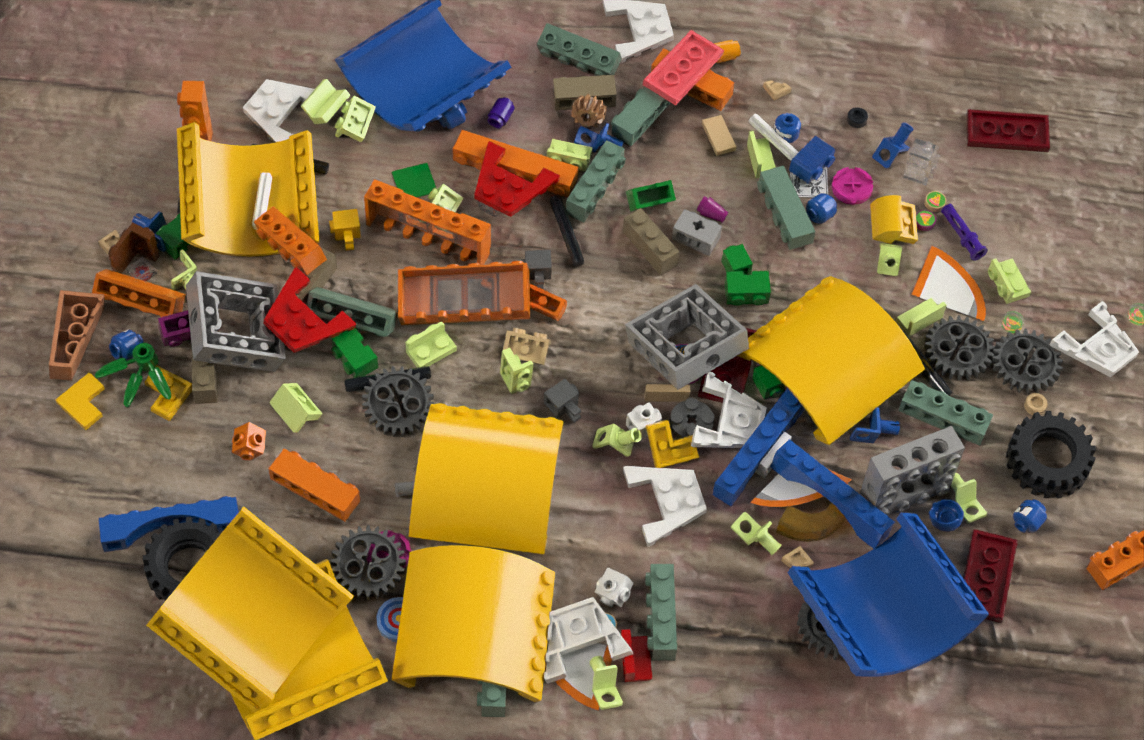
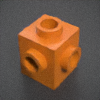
(248, 441)

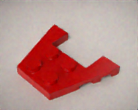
(504, 189)
(296, 323)

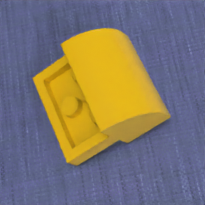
(893, 220)

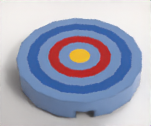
(389, 618)

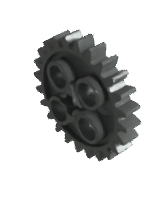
(977, 356)
(1045, 371)
(416, 394)
(347, 557)
(809, 627)

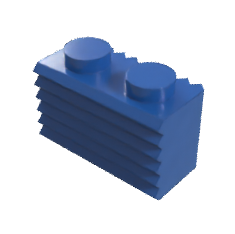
(812, 160)

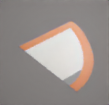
(950, 283)
(788, 493)
(580, 673)

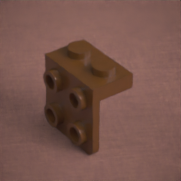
(133, 241)

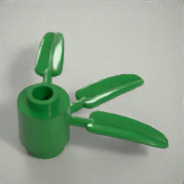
(146, 360)

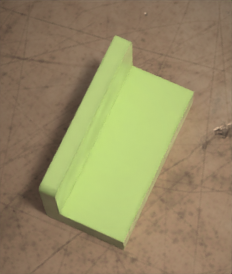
(324, 102)
(760, 154)
(921, 316)
(294, 406)

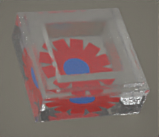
(141, 269)

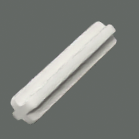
(770, 134)
(262, 196)

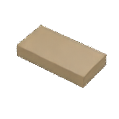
(718, 135)
(666, 393)

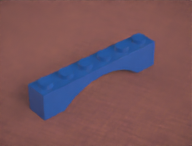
(744, 464)
(865, 518)
(122, 530)

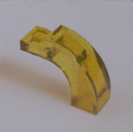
(810, 527)

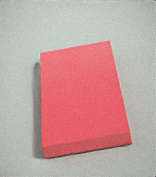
(683, 67)

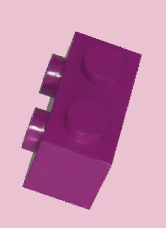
(175, 328)

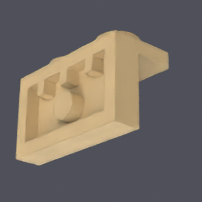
(527, 346)

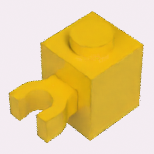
(346, 226)

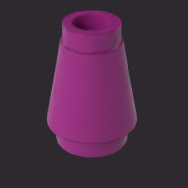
(711, 209)

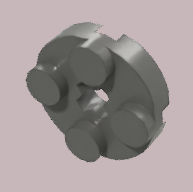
(690, 409)

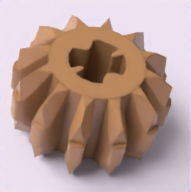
(588, 111)

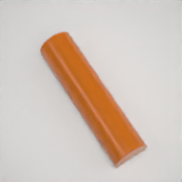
(547, 303)

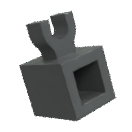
(539, 266)
(563, 399)

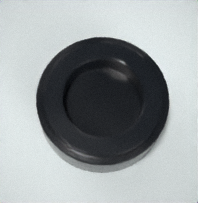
(857, 117)

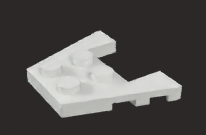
(647, 22)
(272, 105)
(1106, 350)
(737, 420)
(676, 496)
(577, 628)

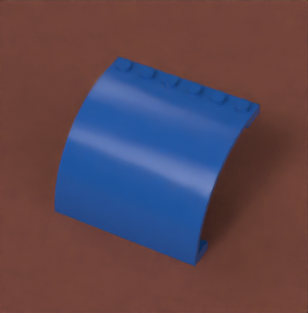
(417, 69)
(893, 602)

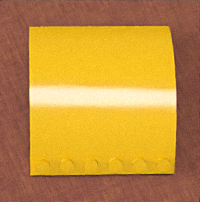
(222, 185)
(836, 355)
(485, 478)
(249, 610)
(474, 618)
(327, 674)

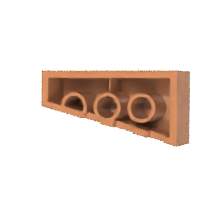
(74, 326)

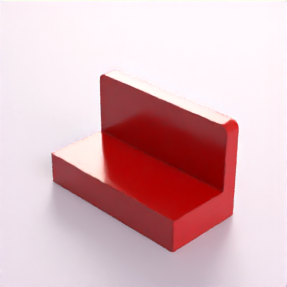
(638, 665)

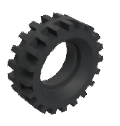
(1044, 478)
(169, 543)

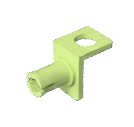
(889, 259)
(183, 278)
(617, 438)
(966, 497)
(756, 534)
(604, 683)

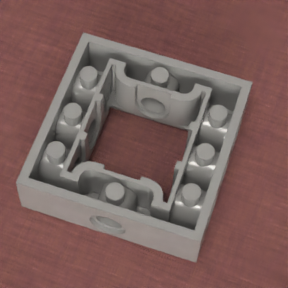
(212, 292)
(722, 342)
(939, 459)

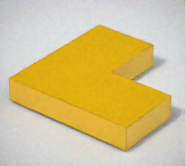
(179, 390)
(77, 401)
(665, 449)

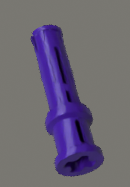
(968, 239)

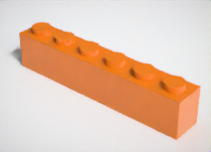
(526, 164)

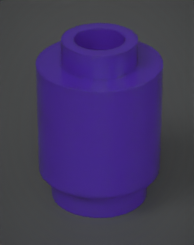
(500, 112)

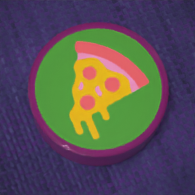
(925, 220)

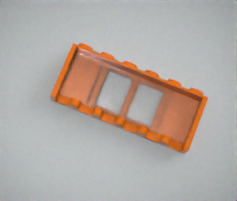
(430, 218)
(463, 293)

